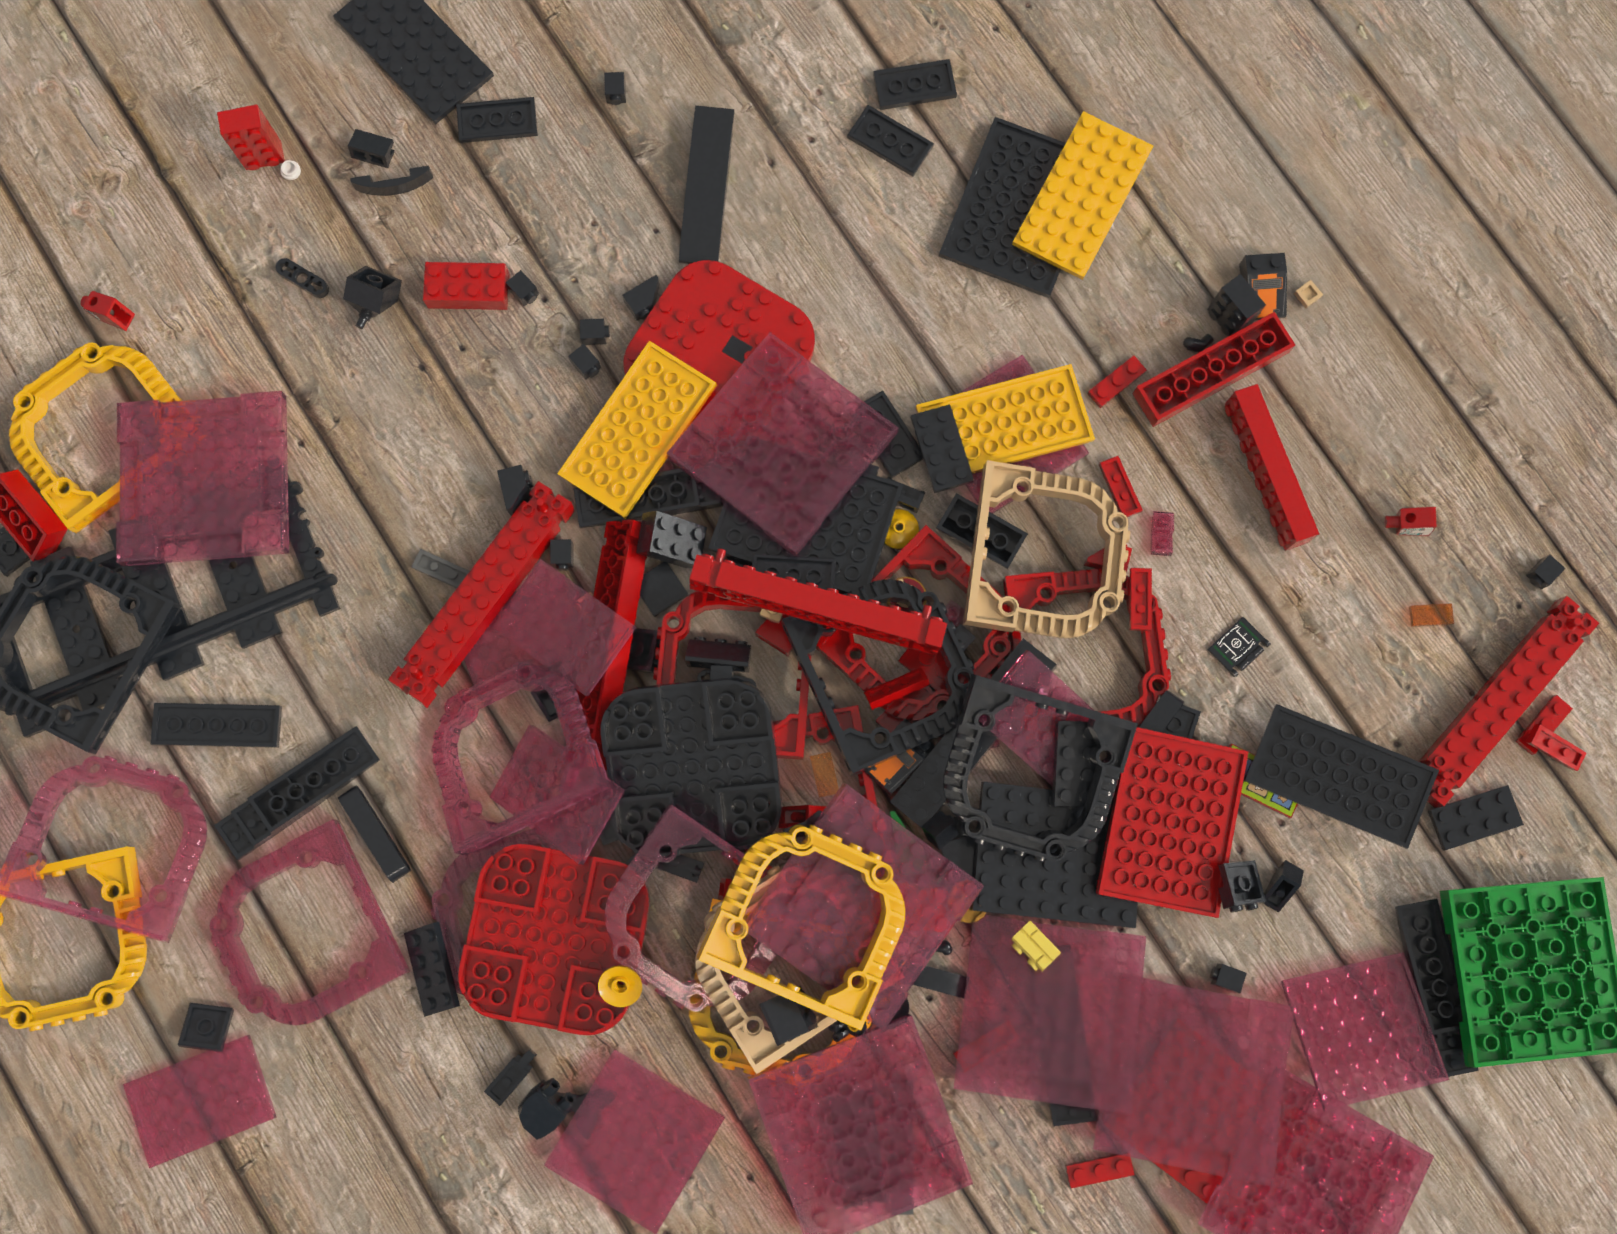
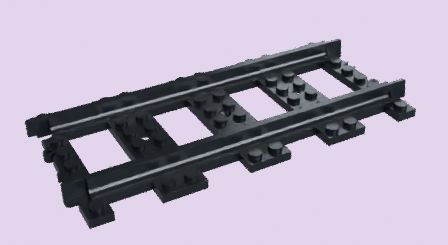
(249, 613)

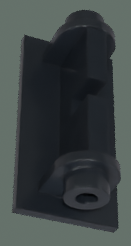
(683, 867)

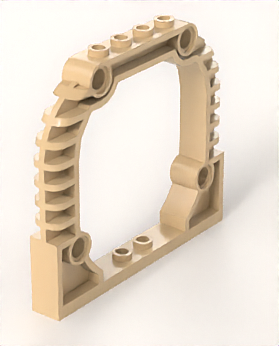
(985, 606)
(758, 1042)

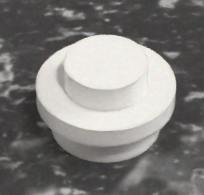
(290, 170)

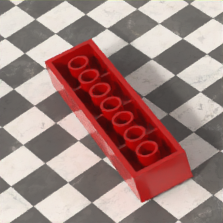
(1213, 369)
(1271, 468)

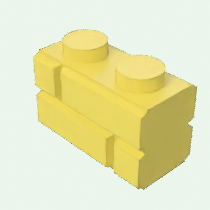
(1035, 946)

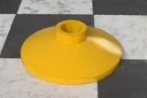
(899, 539)
(617, 994)

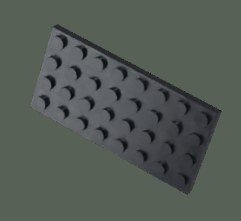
(416, 52)
(1341, 776)

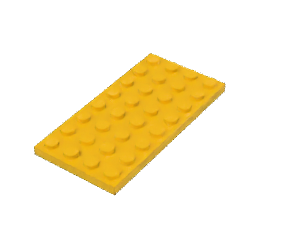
(1082, 195)
(1019, 417)
(637, 429)

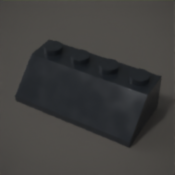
(960, 524)

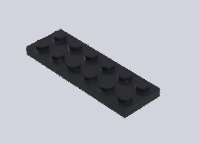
(216, 725)

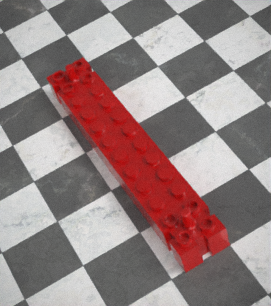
(619, 588)
(482, 594)
(817, 605)
(1505, 697)

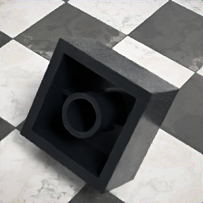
(371, 293)

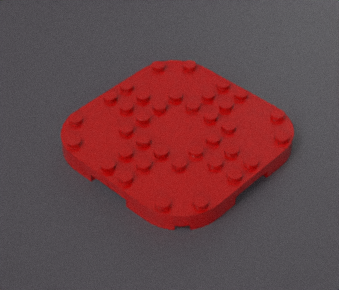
(707, 307)
(544, 940)

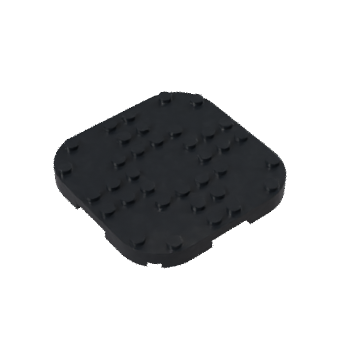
(695, 748)

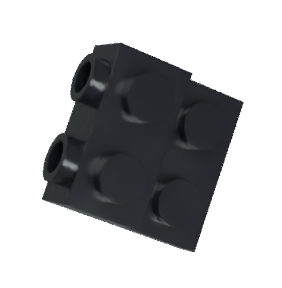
(643, 651)
(1240, 886)

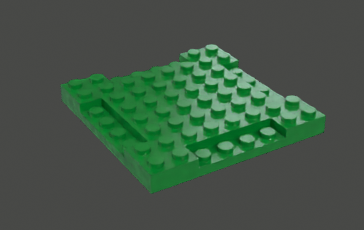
(1534, 970)

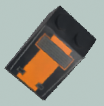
(1268, 279)
(895, 771)

